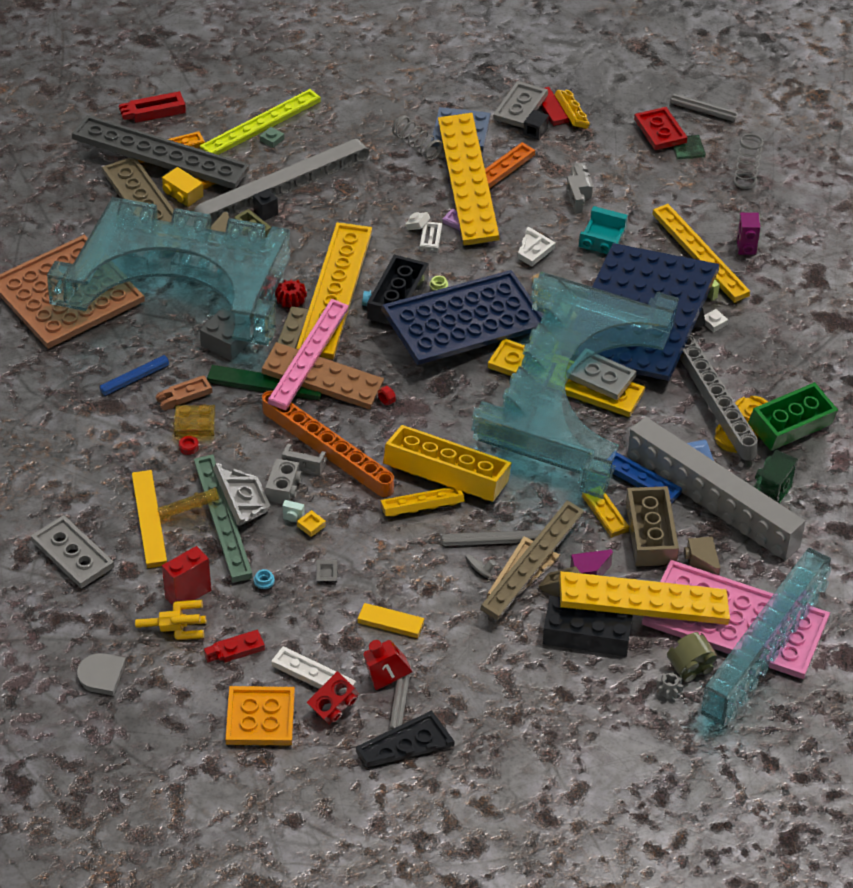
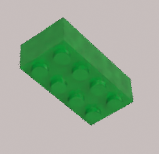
(792, 416)

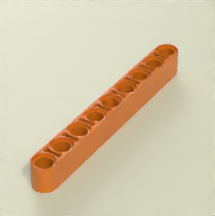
(337, 449)

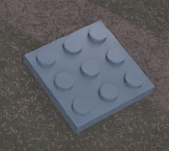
(481, 123)

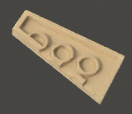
(521, 548)

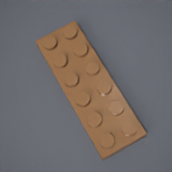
(328, 377)

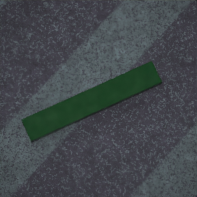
(252, 381)

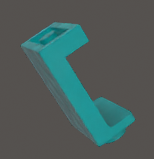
(603, 230)

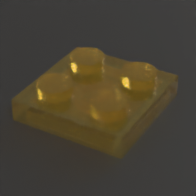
(194, 420)

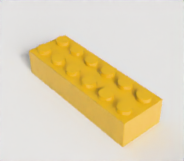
(447, 463)

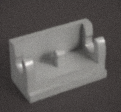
(307, 463)

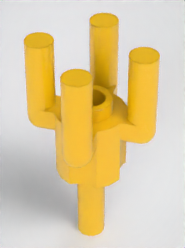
(176, 620)

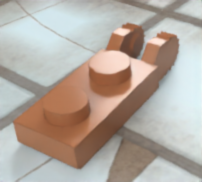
(184, 392)

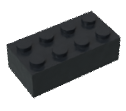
(399, 281)
(587, 629)

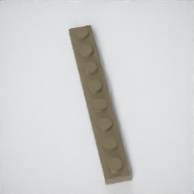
(531, 560)

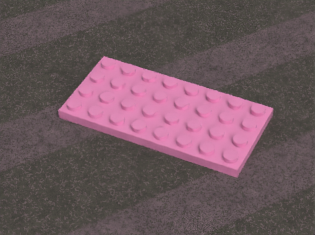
(744, 607)

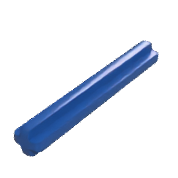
(134, 375)

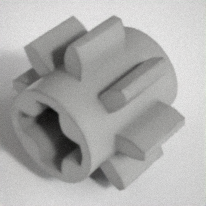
(669, 686)

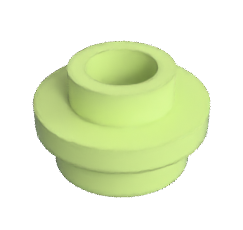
(438, 282)

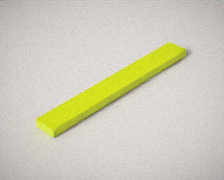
(261, 122)

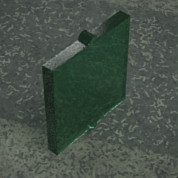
(691, 149)

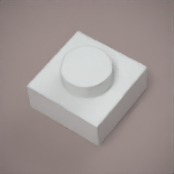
(417, 220)
(715, 320)

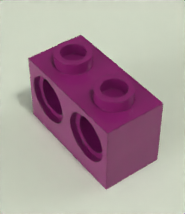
(748, 233)

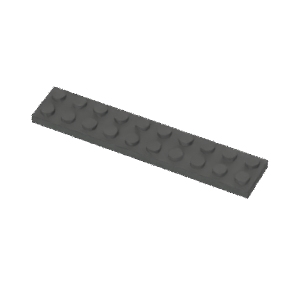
(160, 151)

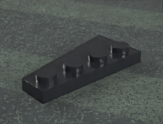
(405, 741)

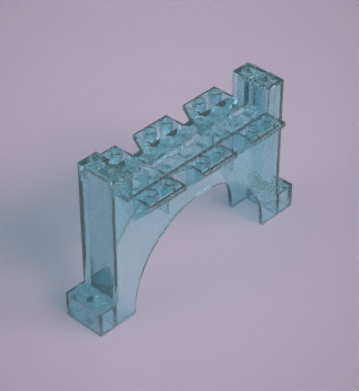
(136, 245)
(535, 408)

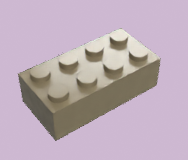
(651, 526)

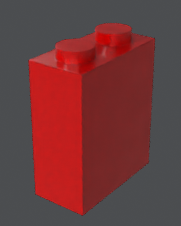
(187, 576)

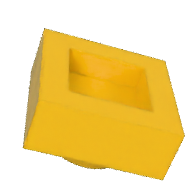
(311, 523)

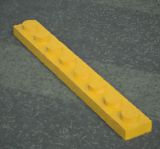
(700, 250)

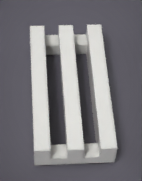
(429, 246)

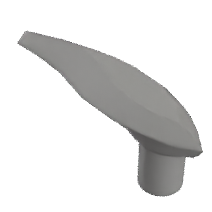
(484, 570)

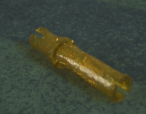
(191, 502)

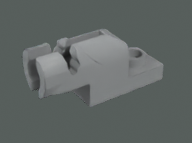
(579, 186)

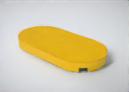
(746, 407)

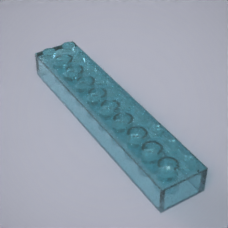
(766, 636)

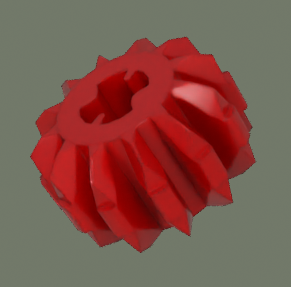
(290, 293)

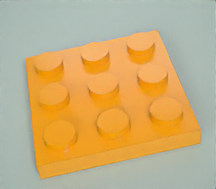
(260, 715)

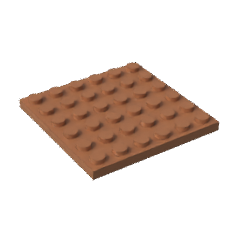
(27, 294)

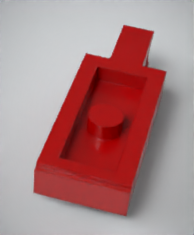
(235, 647)

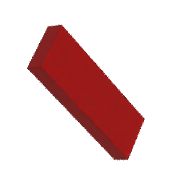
(553, 108)

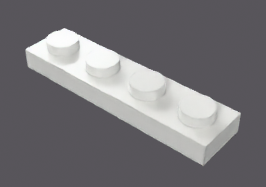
(305, 669)

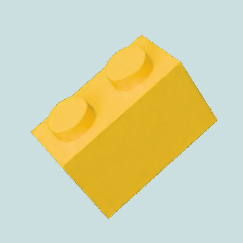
(182, 186)

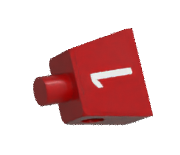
(385, 663)

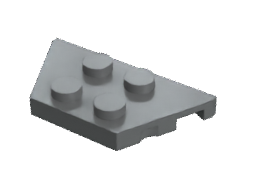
(242, 493)

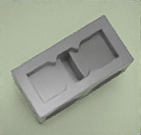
(283, 481)

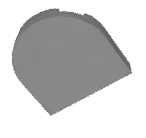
(101, 673)

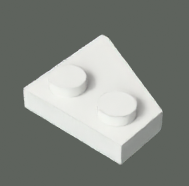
(534, 247)

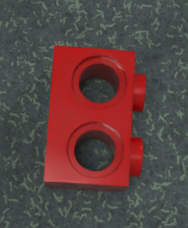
(329, 694)

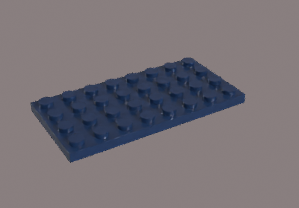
(462, 317)

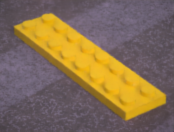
(510, 356)
(643, 598)

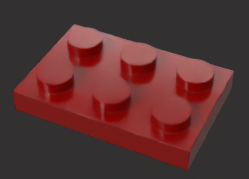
(660, 128)

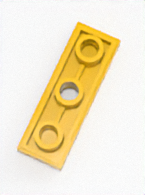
(572, 108)

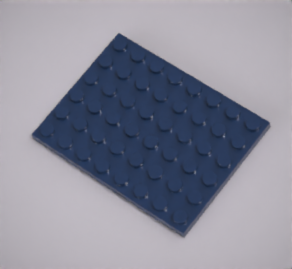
(639, 276)

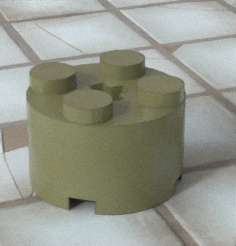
(692, 656)

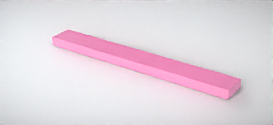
(308, 354)

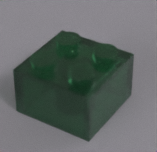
(776, 476)

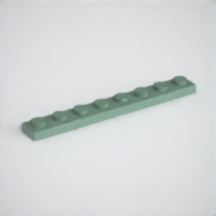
(224, 522)

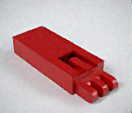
(153, 107)

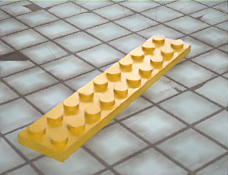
(468, 179)
(337, 279)

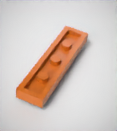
(508, 163)

